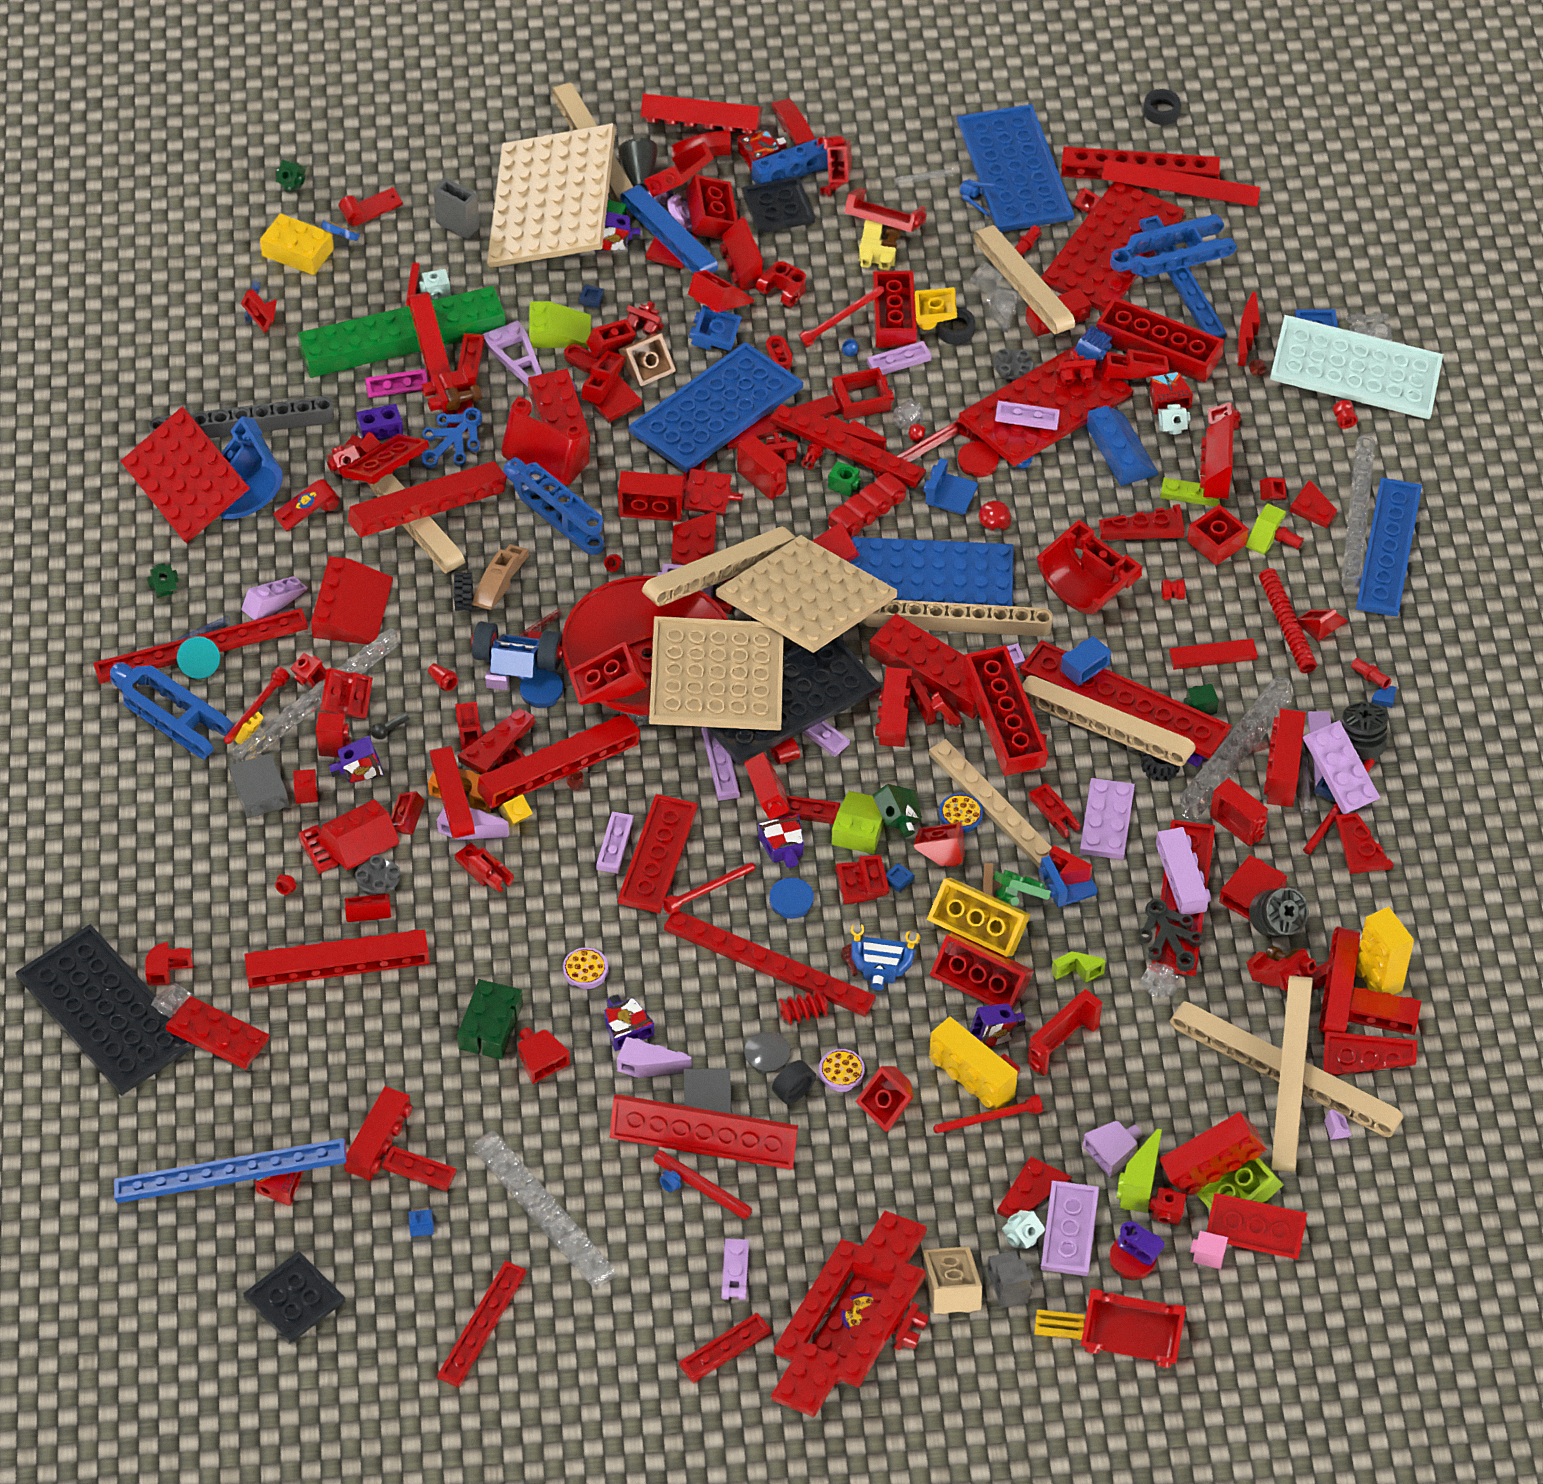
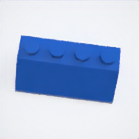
(1120, 445)

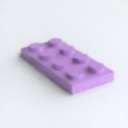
(1341, 767)
(1107, 818)
(1069, 1228)

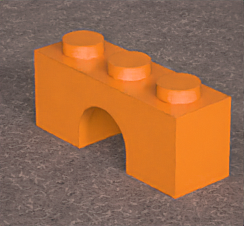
(470, 784)

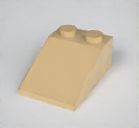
(952, 1280)

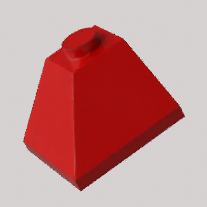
(942, 843)
(886, 1096)

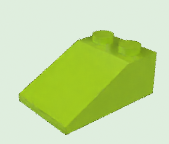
(557, 325)
(858, 823)
(1137, 1181)
(1251, 1182)

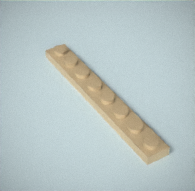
(992, 802)

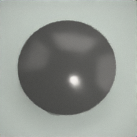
(1013, 363)
(377, 875)
(767, 1051)

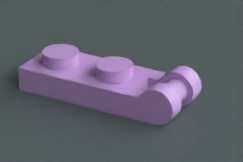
(735, 1268)

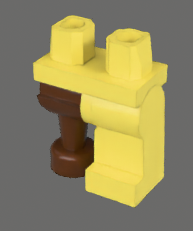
(874, 249)

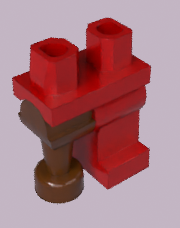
(451, 389)
(1276, 967)

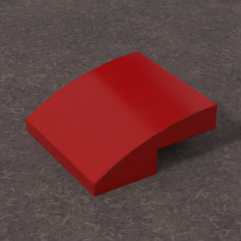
(346, 693)
(862, 879)

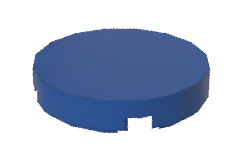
(542, 689)
(791, 898)

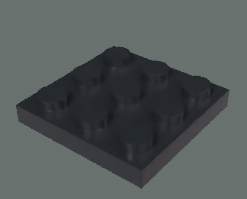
(778, 205)
(294, 1297)

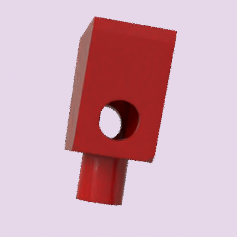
(541, 1054)

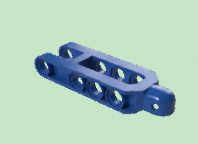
(1190, 232)
(574, 513)
(179, 729)

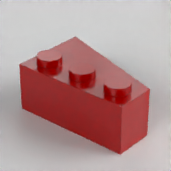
(894, 708)

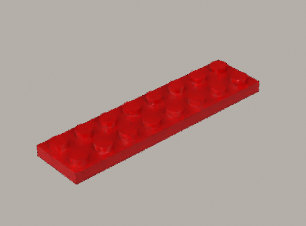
(1202, 844)
(703, 1131)

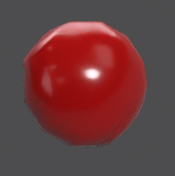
(995, 515)

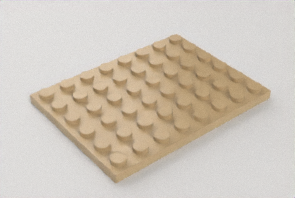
(551, 196)

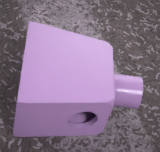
(1112, 1146)

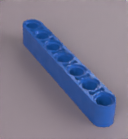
(668, 230)

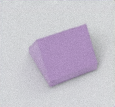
(496, 681)
(1337, 1125)

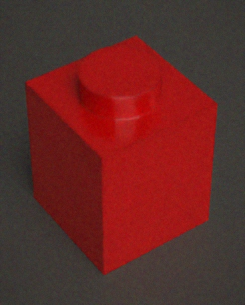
(305, 786)

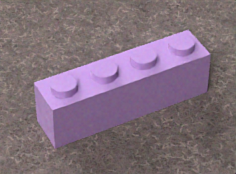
(1182, 871)

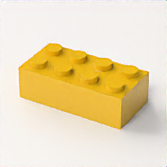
(978, 917)
(1384, 952)
(972, 1064)

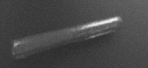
(923, 176)
(1305, 785)

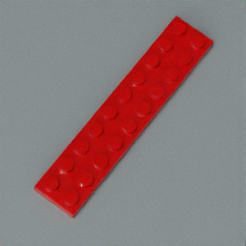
(1133, 699)

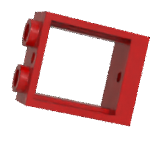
(859, 380)
(1239, 812)

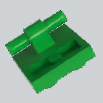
(1013, 883)

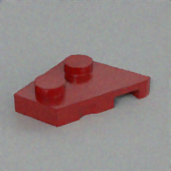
(1313, 506)

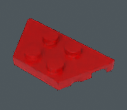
(693, 539)

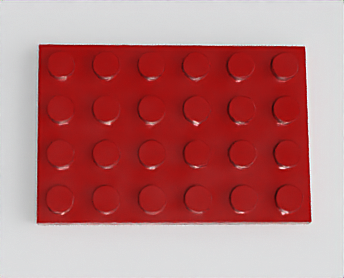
(184, 474)

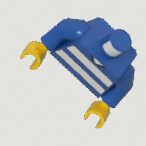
(882, 958)

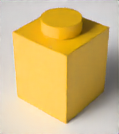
(515, 810)

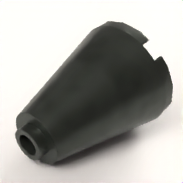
(639, 160)

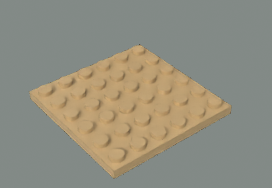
(806, 593)
(716, 674)

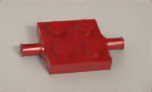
(709, 492)

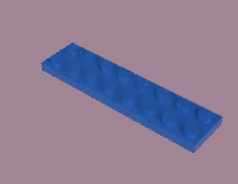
(1389, 547)

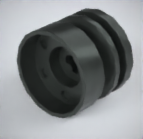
(1366, 728)
(1278, 912)

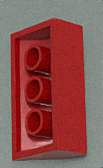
(1217, 459)
(980, 971)

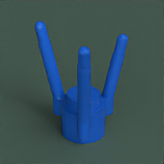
(970, 190)

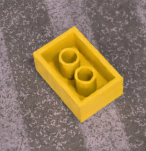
(296, 244)

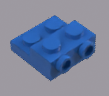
(714, 329)

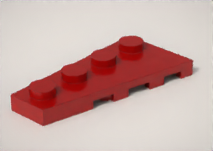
(1144, 526)
(1363, 1053)

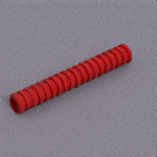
(1287, 620)

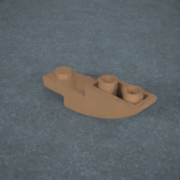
(498, 575)

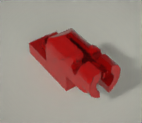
(484, 867)

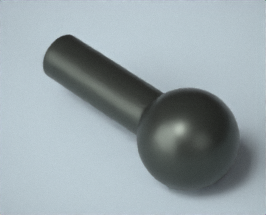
(380, 730)

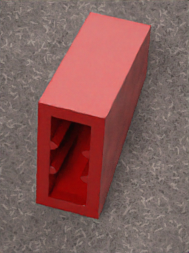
(767, 786)

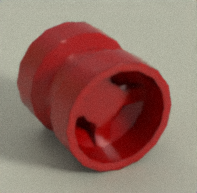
(1345, 414)
(1173, 589)

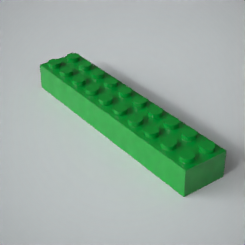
(394, 333)

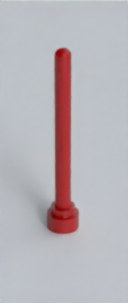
(809, 336)
(278, 677)
(672, 903)
(1031, 1105)

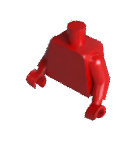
(839, 162)

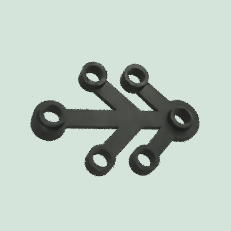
(1170, 932)

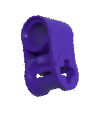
(1141, 1243)

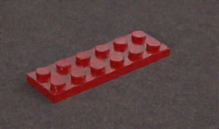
(657, 853)

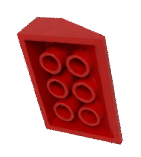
(350, 602)

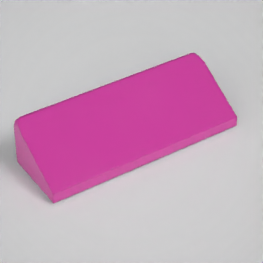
(395, 383)

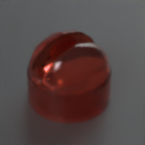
(1257, 367)
(575, 780)

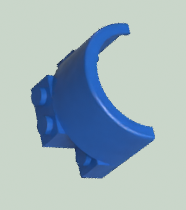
(255, 465)

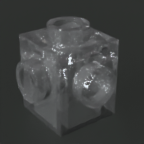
(1160, 980)

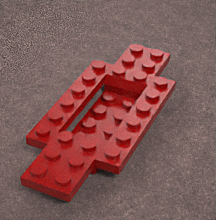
(840, 1352)

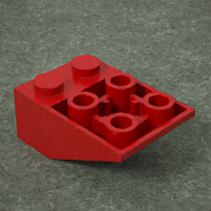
(716, 292)

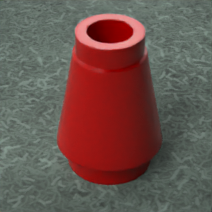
(443, 677)

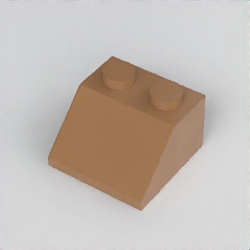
(647, 359)

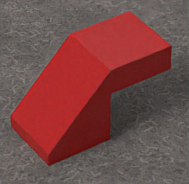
(468, 723)

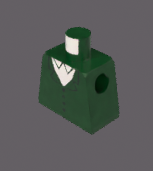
(898, 808)

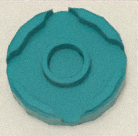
(198, 658)

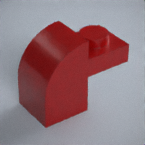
(162, 959)

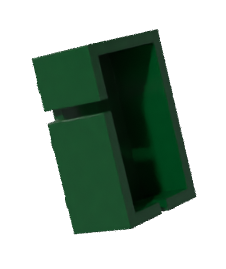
(490, 1018)

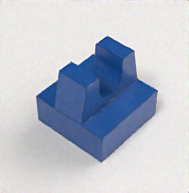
(421, 1223)

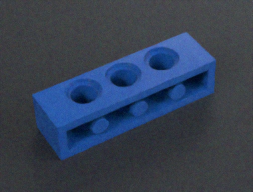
(790, 163)

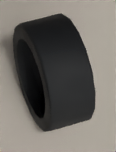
(1162, 96)
(961, 336)
(794, 1082)

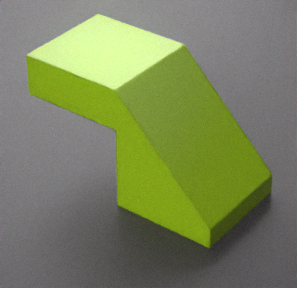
(1265, 528)
(1085, 965)

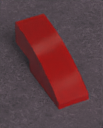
(717, 142)
(1134, 365)
(602, 377)

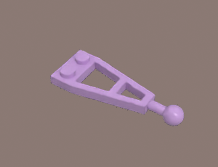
(509, 335)

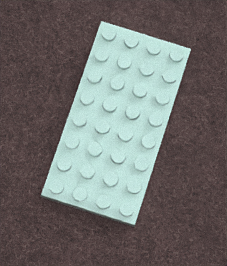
(1356, 367)

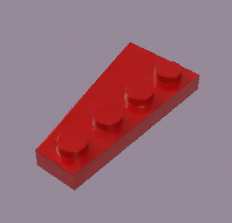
(491, 747)

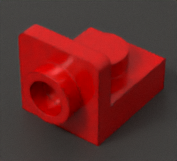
(1221, 411)

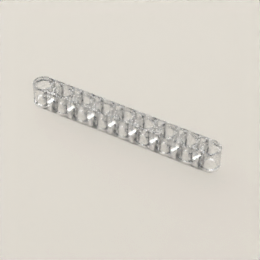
(1357, 513)
(1235, 747)
(544, 1210)

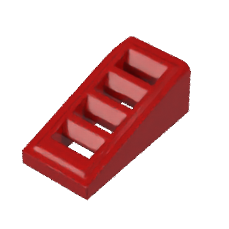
(311, 837)

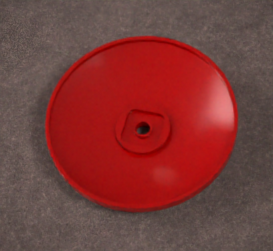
(622, 614)

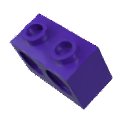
(381, 422)

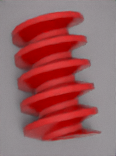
(800, 1007)

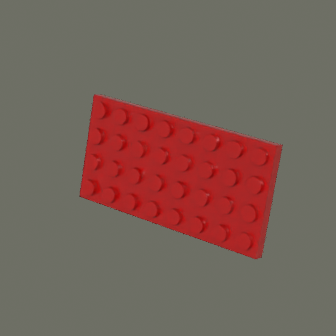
(1109, 226)
(1045, 390)

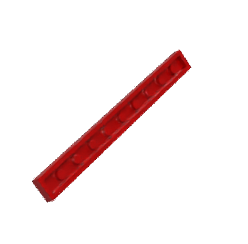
(224, 639)
(769, 962)

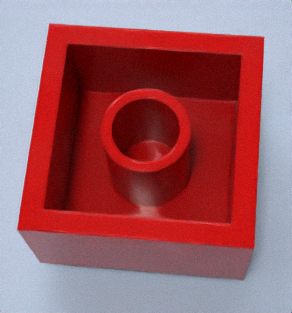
(1217, 534)

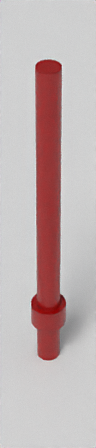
(1322, 829)

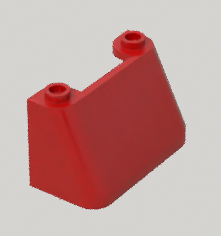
(531, 441)
(1133, 1327)

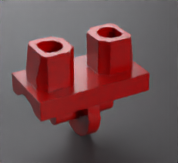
(647, 315)
(1074, 366)
(783, 448)
(905, 1336)

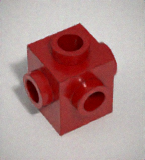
(341, 458)
(308, 670)
(1167, 1206)

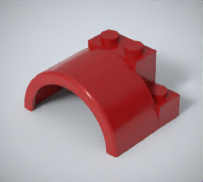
(1088, 581)

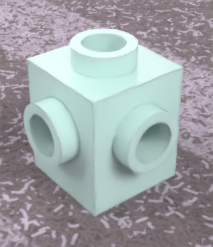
(436, 284)
(1167, 416)
(1023, 1229)

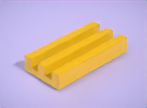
(249, 728)
(1059, 1320)

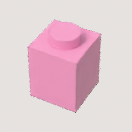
(1209, 1249)

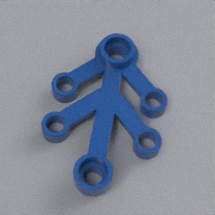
(453, 435)

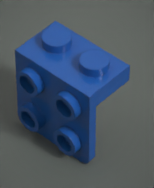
(948, 490)
(1062, 893)

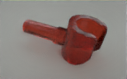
(846, 956)

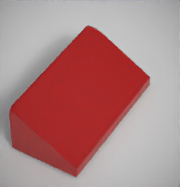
(407, 812)
(367, 907)

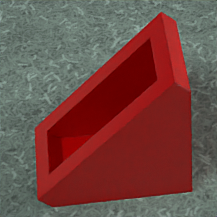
(1320, 622)

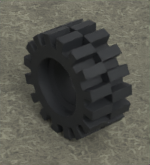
(463, 591)
(1158, 770)

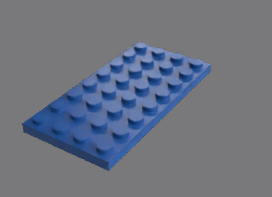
(1014, 156)
(715, 407)
(940, 569)

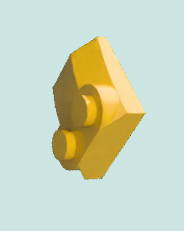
(935, 306)

